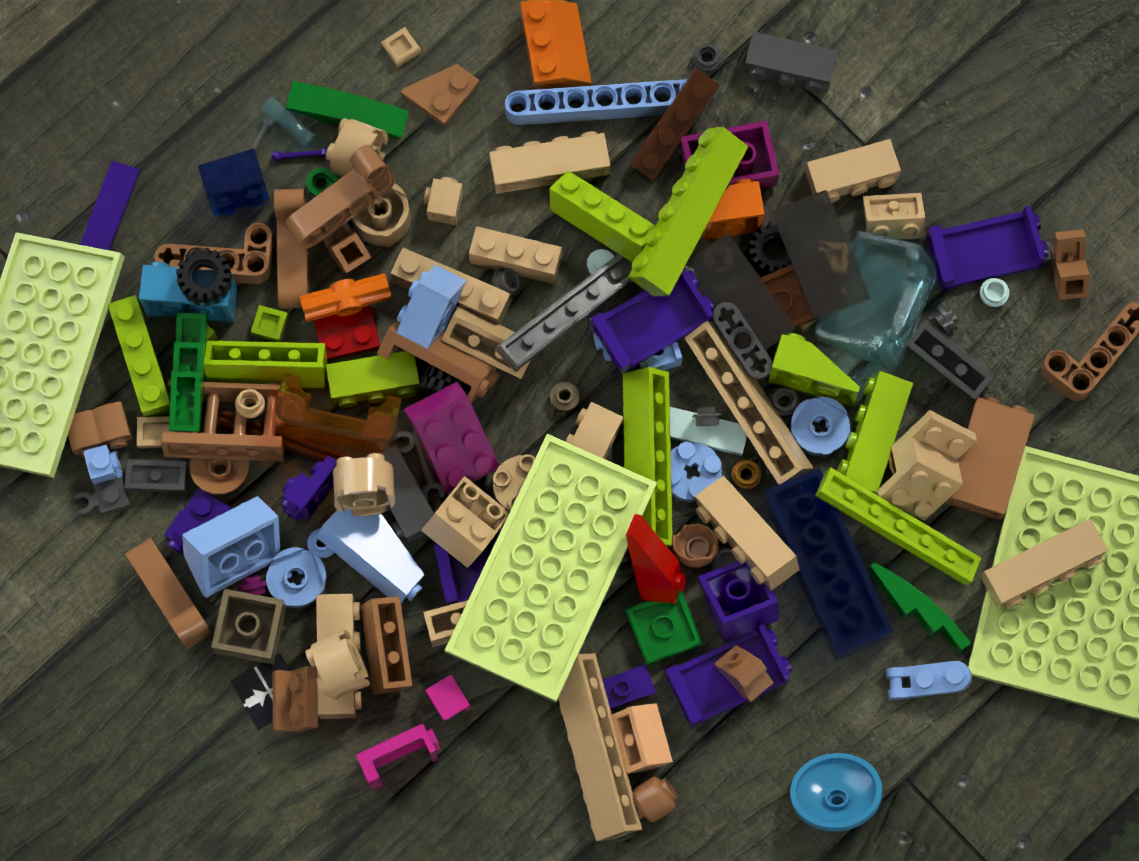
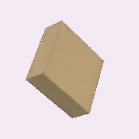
(401, 47)

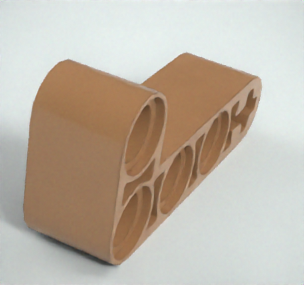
(342, 199)
(291, 257)
(243, 258)
(1101, 349)
(168, 593)

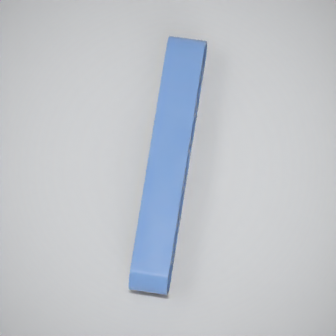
(589, 97)

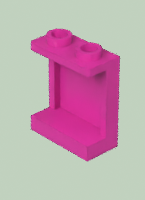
(394, 749)

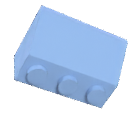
(232, 545)

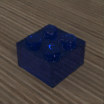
(233, 183)

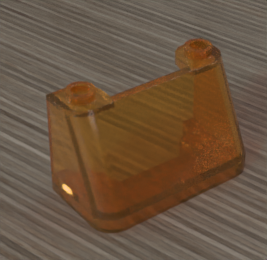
(299, 421)

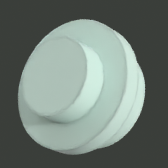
(598, 259)
(994, 292)

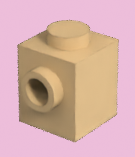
(443, 200)

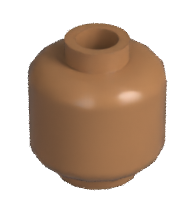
(654, 798)

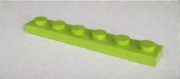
(898, 526)

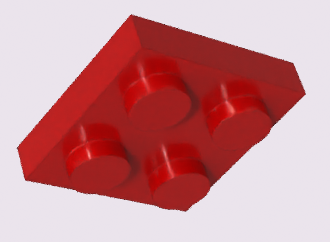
(348, 334)

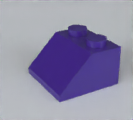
(737, 600)

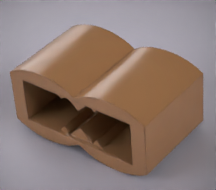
(100, 427)

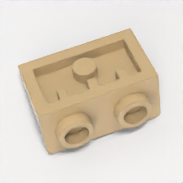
(895, 215)

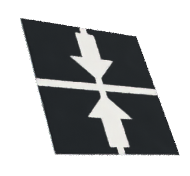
(256, 690)

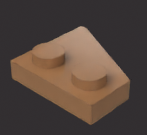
(442, 93)

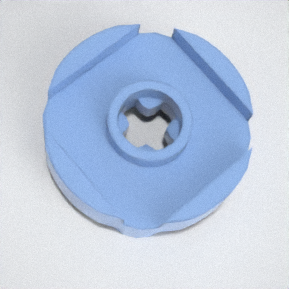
(819, 409)
(698, 455)
(304, 562)

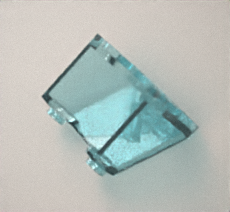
(899, 284)

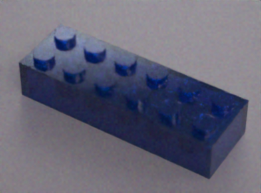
(828, 566)

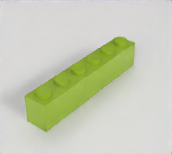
(687, 211)
(648, 441)

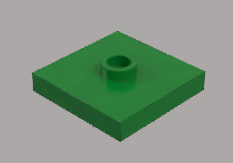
(663, 629)

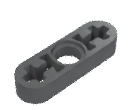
(737, 318)

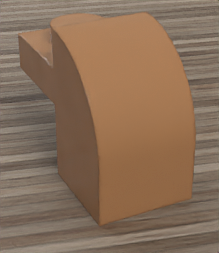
(346, 248)
(1069, 264)

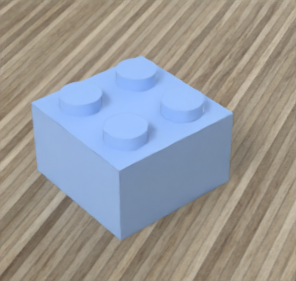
(430, 306)

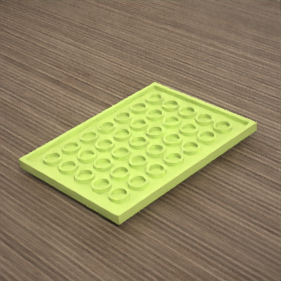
(1079, 633)

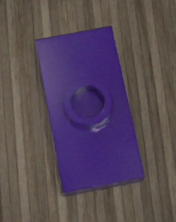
(628, 687)

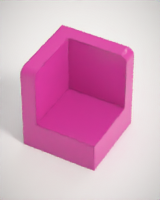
(447, 698)

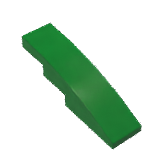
(334, 105)
(188, 372)
(909, 600)

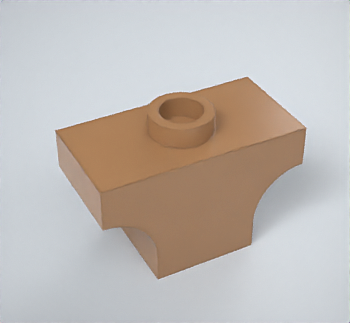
(744, 672)

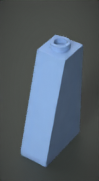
(374, 552)

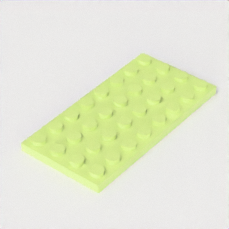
(49, 329)
(550, 568)

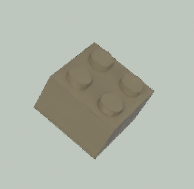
(249, 626)

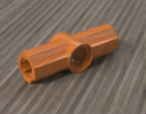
(345, 297)

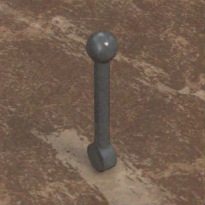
(268, 123)

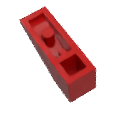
(654, 565)

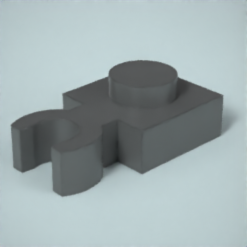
(108, 497)

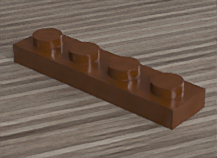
(674, 124)

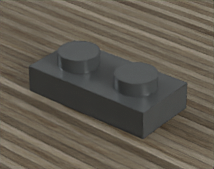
(156, 475)

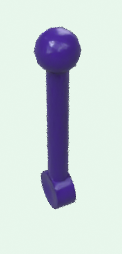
(277, 156)

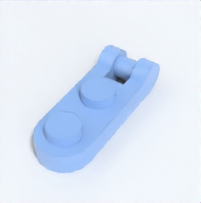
(928, 680)

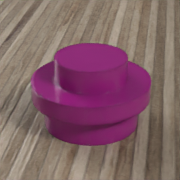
(253, 585)

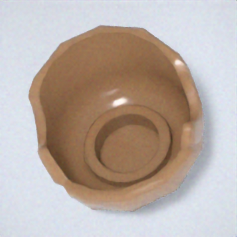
(695, 545)

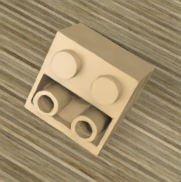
(466, 522)

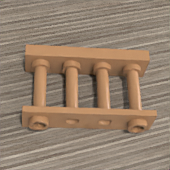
(228, 446)

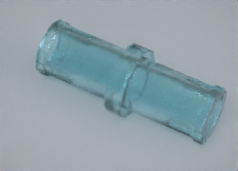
(288, 122)

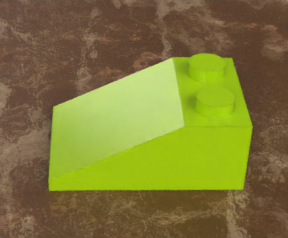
(809, 371)

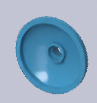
(835, 780)

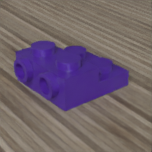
(305, 494)
(197, 512)

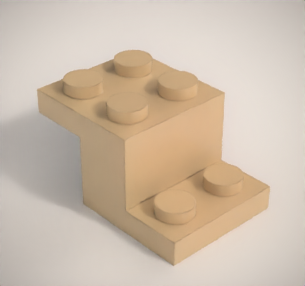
(927, 465)

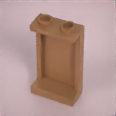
(447, 358)
(994, 460)

